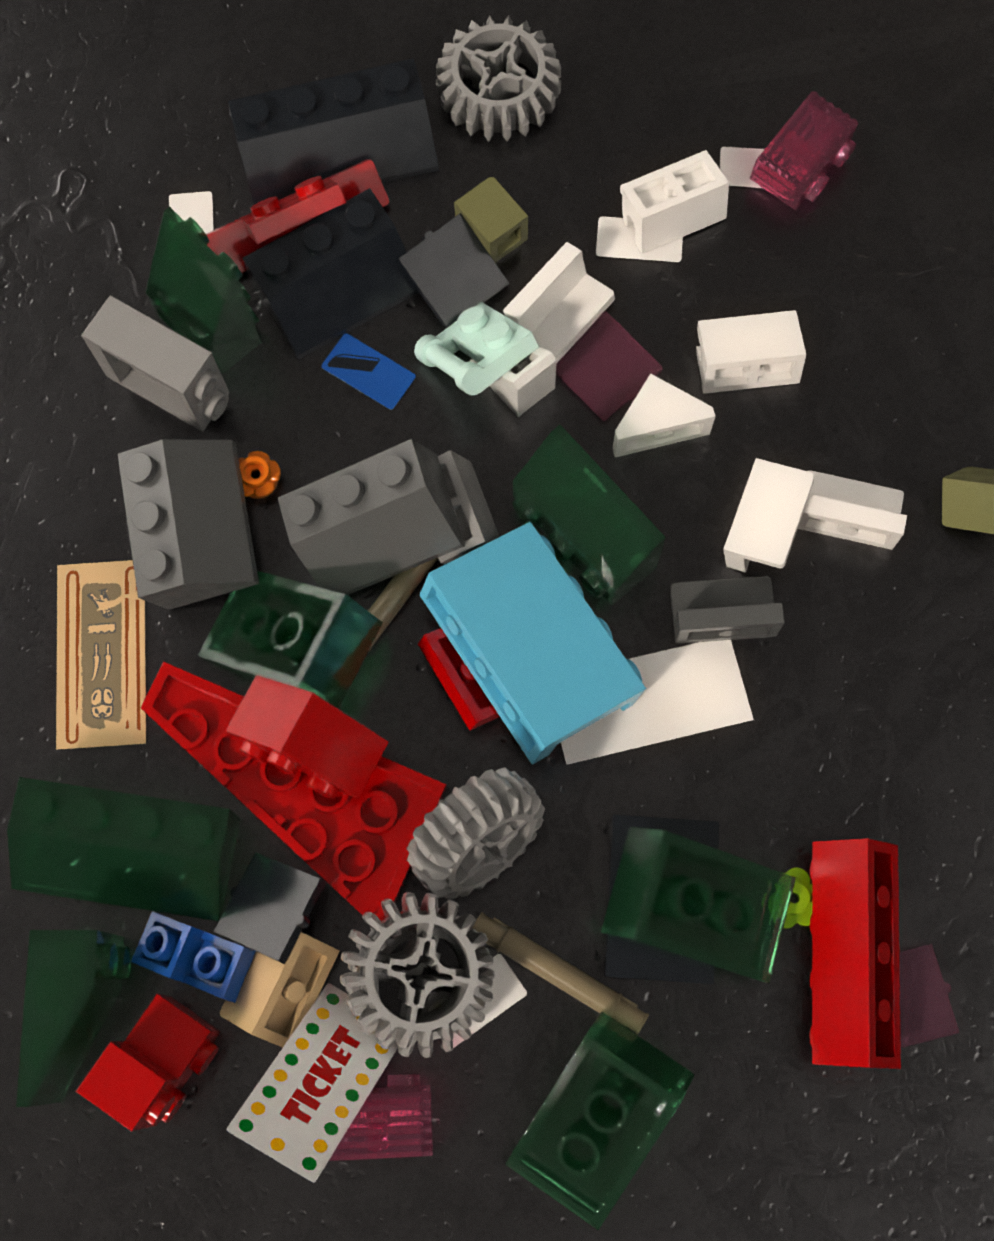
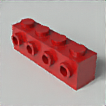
(855, 954)

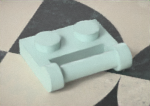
(485, 337)

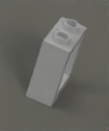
(157, 363)

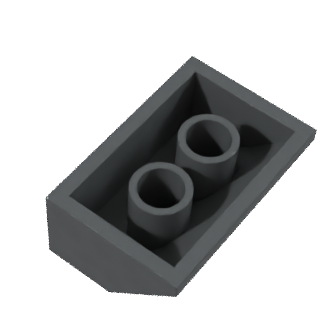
(372, 519)
(187, 520)

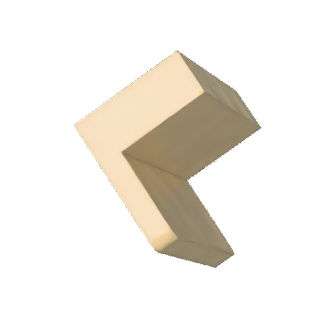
(280, 994)

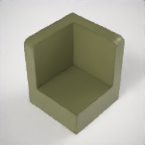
(494, 218)
(969, 500)

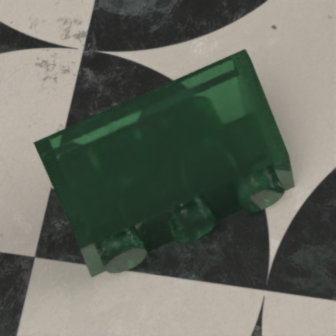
(587, 517)

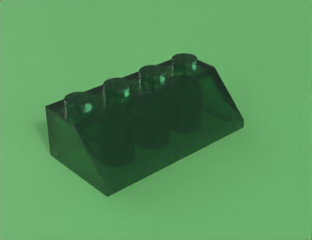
(121, 848)

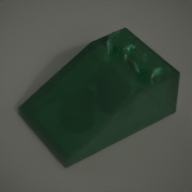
(292, 636)
(698, 903)
(68, 995)
(600, 1120)

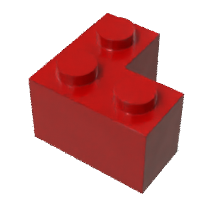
(306, 734)
(144, 1075)

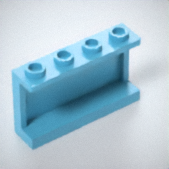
(531, 640)

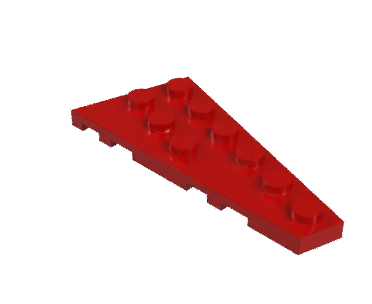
(346, 840)

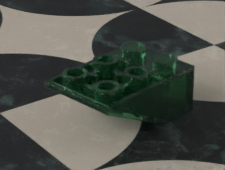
(200, 292)

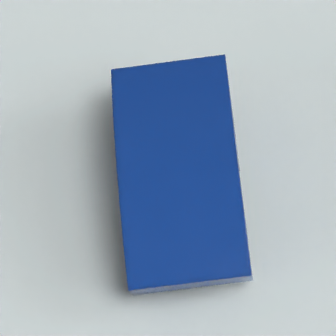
(193, 957)

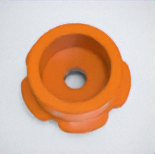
(269, 474)

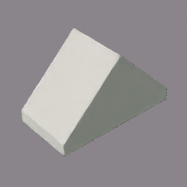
(527, 381)
(660, 418)

